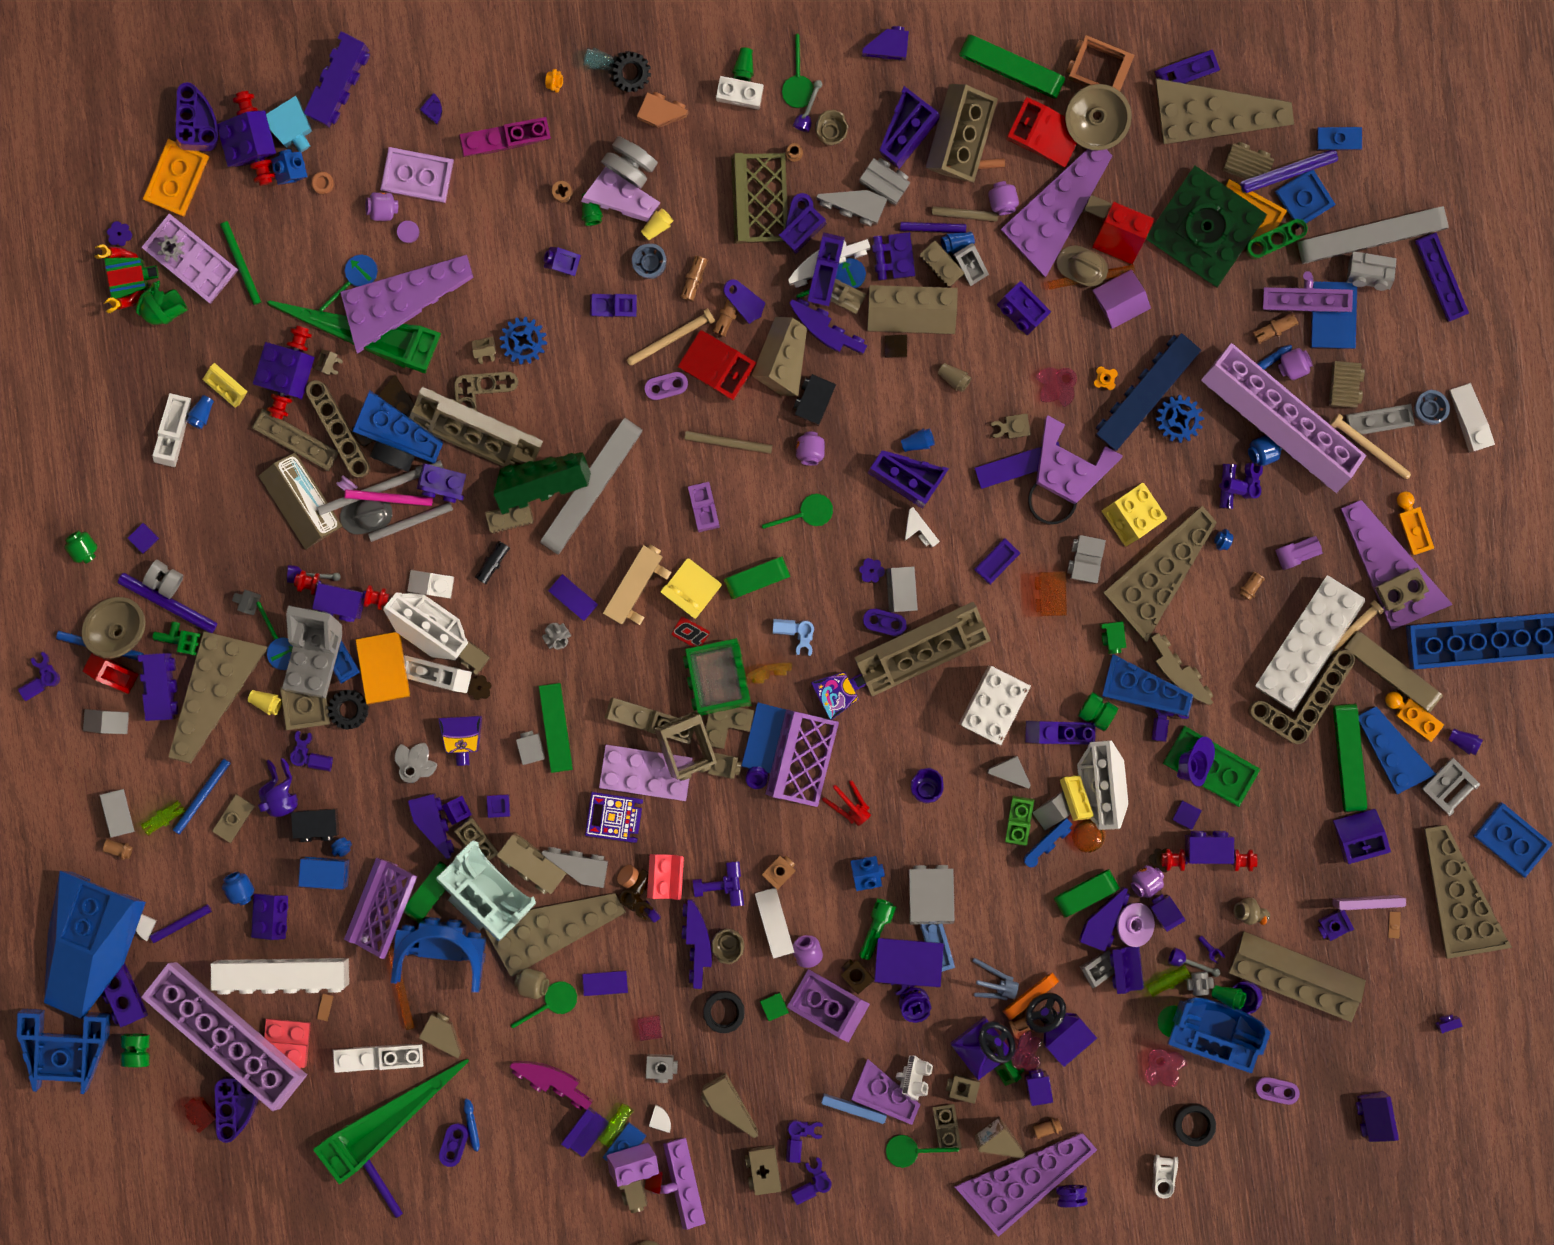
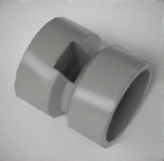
(170, 582)

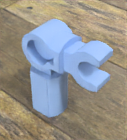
(789, 627)

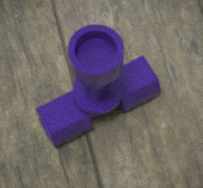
(730, 885)

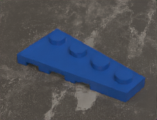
(391, 427)
(1138, 687)
(1397, 757)

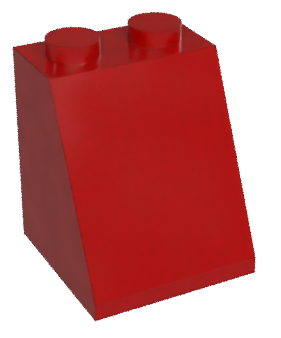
(1123, 233)

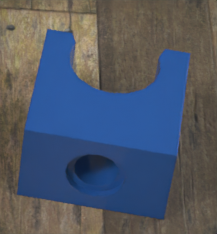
(324, 872)

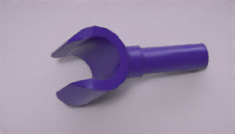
(1212, 952)

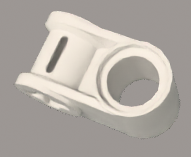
(1164, 1174)

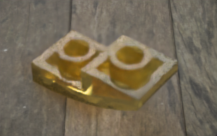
(762, 673)

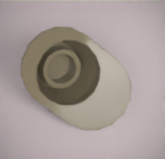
(1082, 265)

